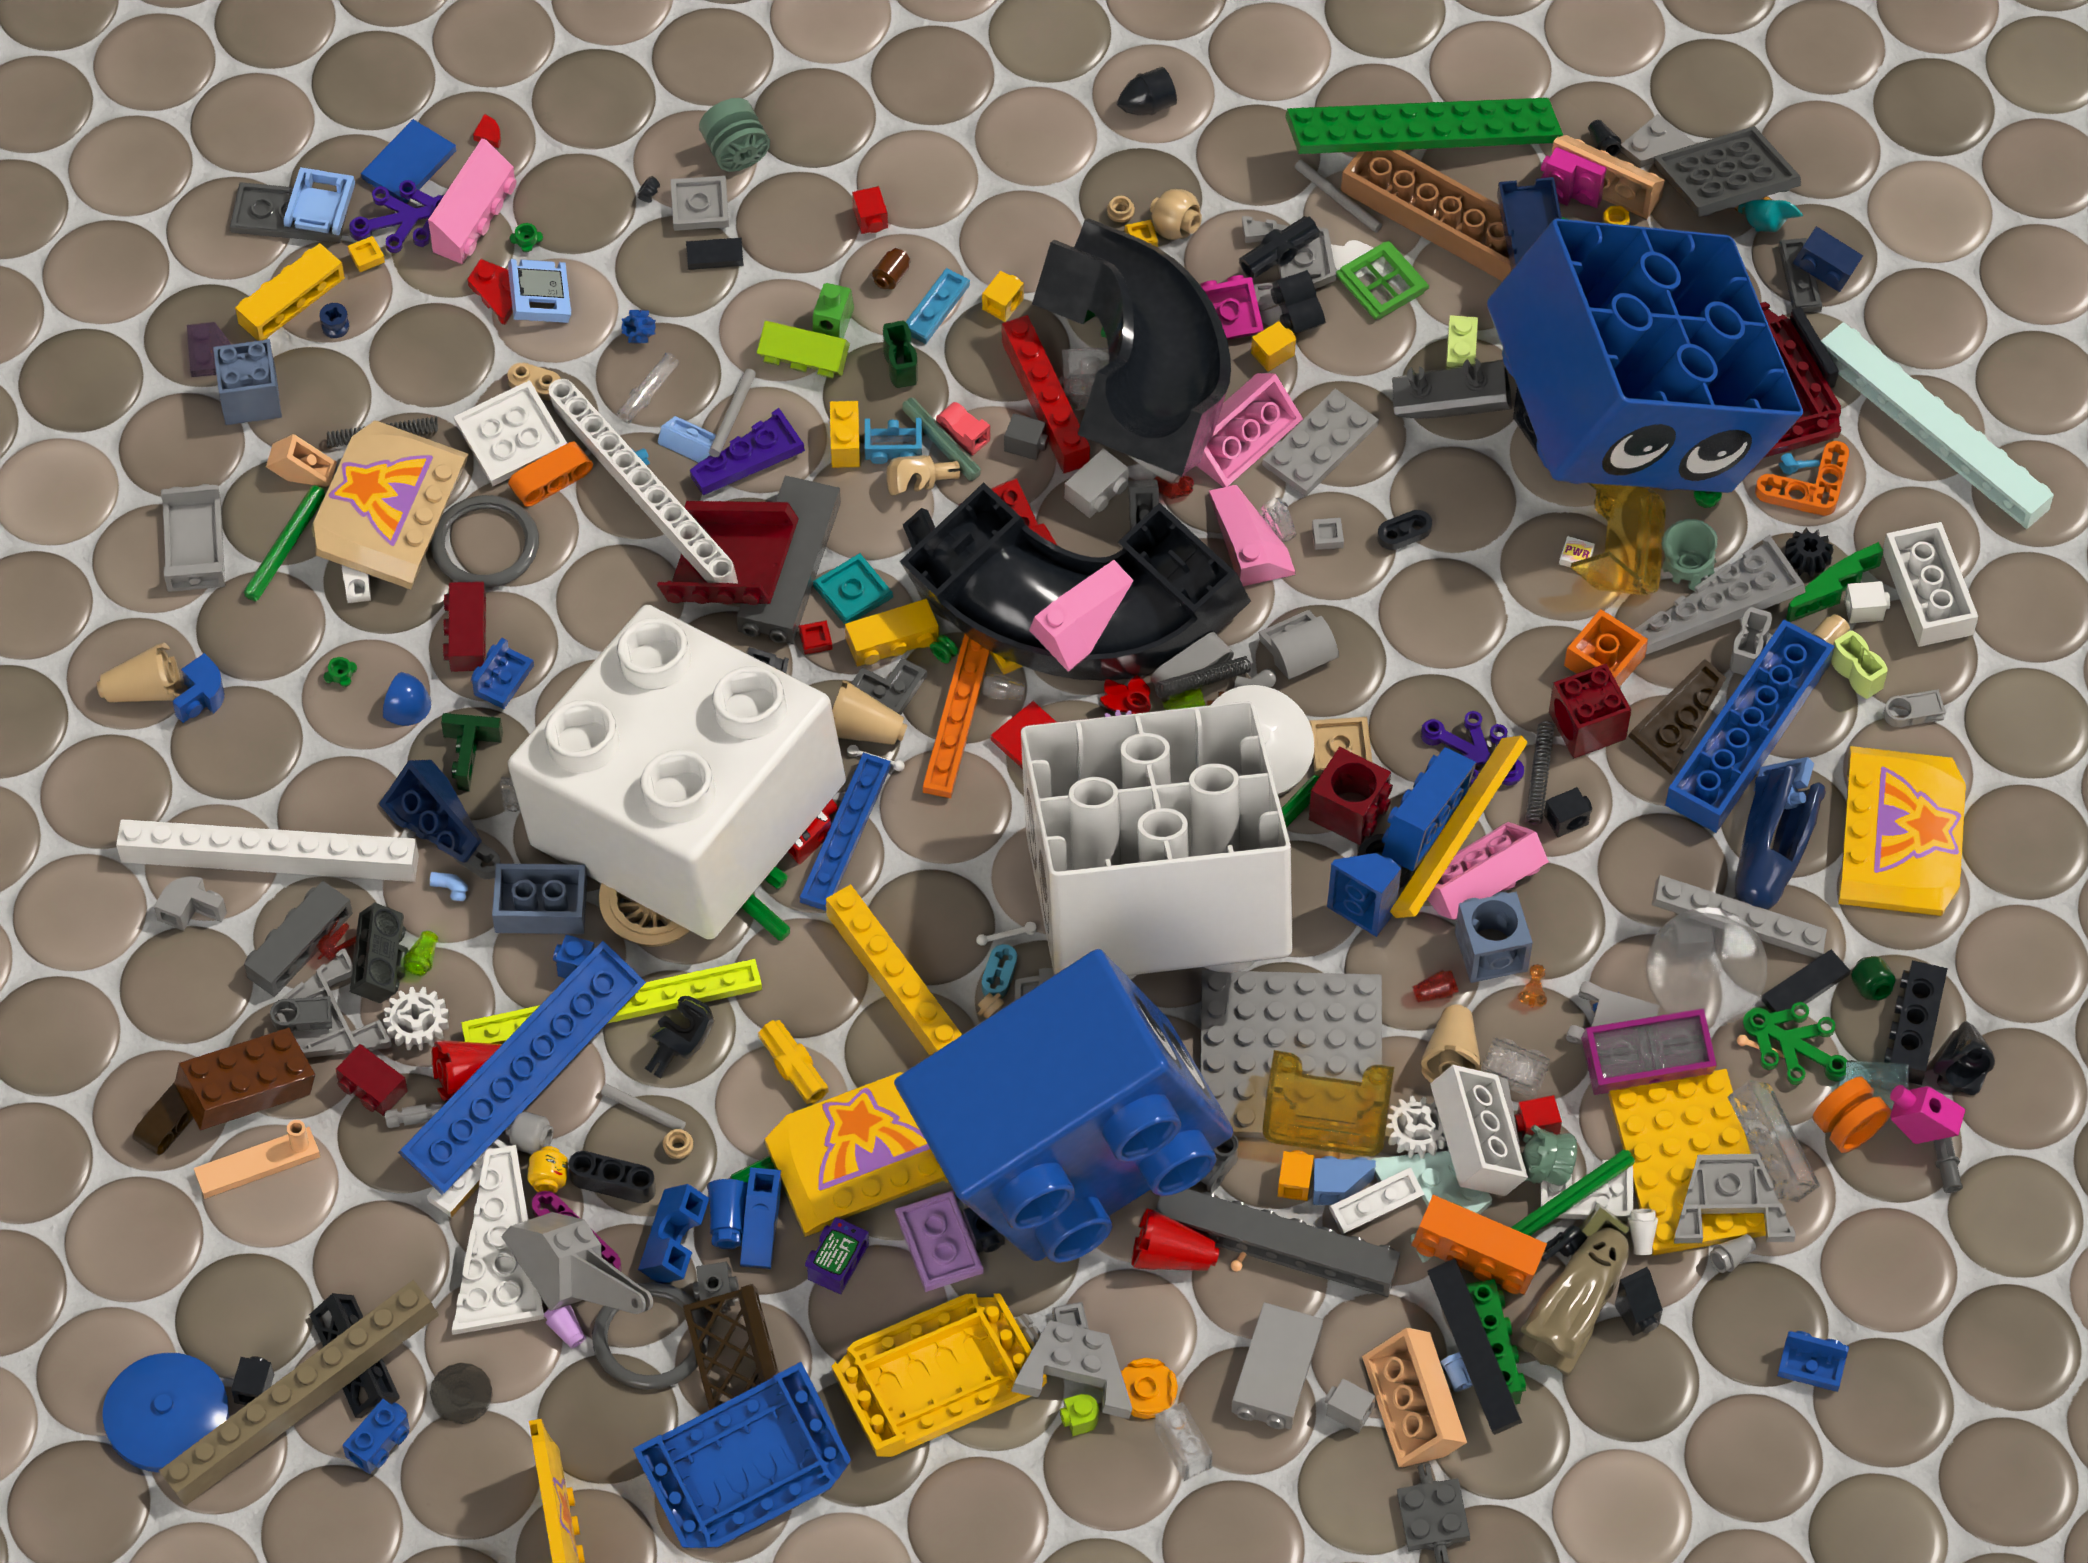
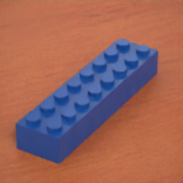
(1749, 726)

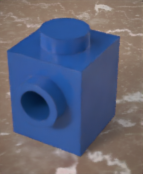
(571, 954)

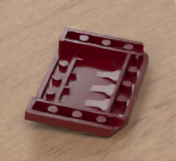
(1819, 404)

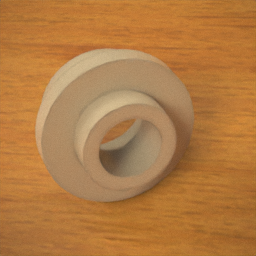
(1120, 203)
(990, 1005)
(678, 1136)

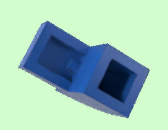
(204, 689)

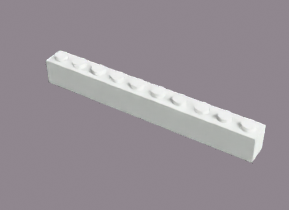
(267, 850)

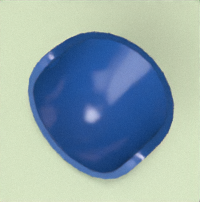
(406, 701)

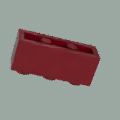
(465, 626)

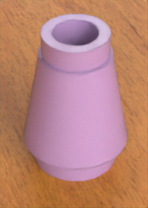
(565, 1325)

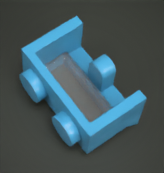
(892, 442)

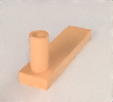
(258, 1161)

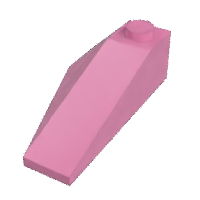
(1250, 541)
(1080, 616)

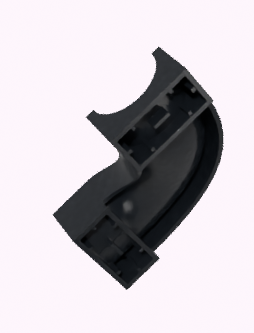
(1162, 340)

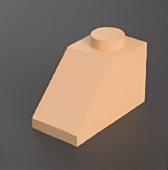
(300, 462)

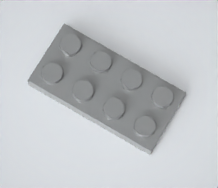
(1320, 442)

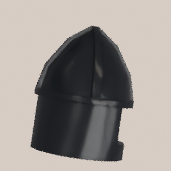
(1148, 93)

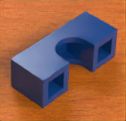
(677, 1212)

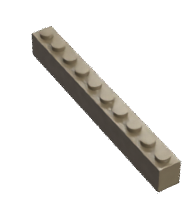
(299, 1393)

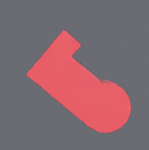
(964, 427)

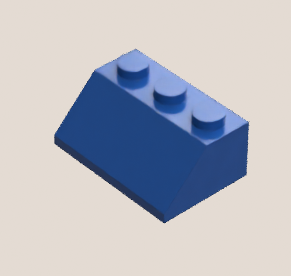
(1364, 890)

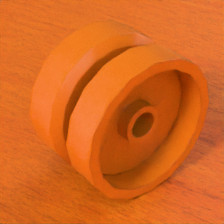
(1851, 1114)

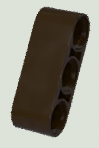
(163, 1122)

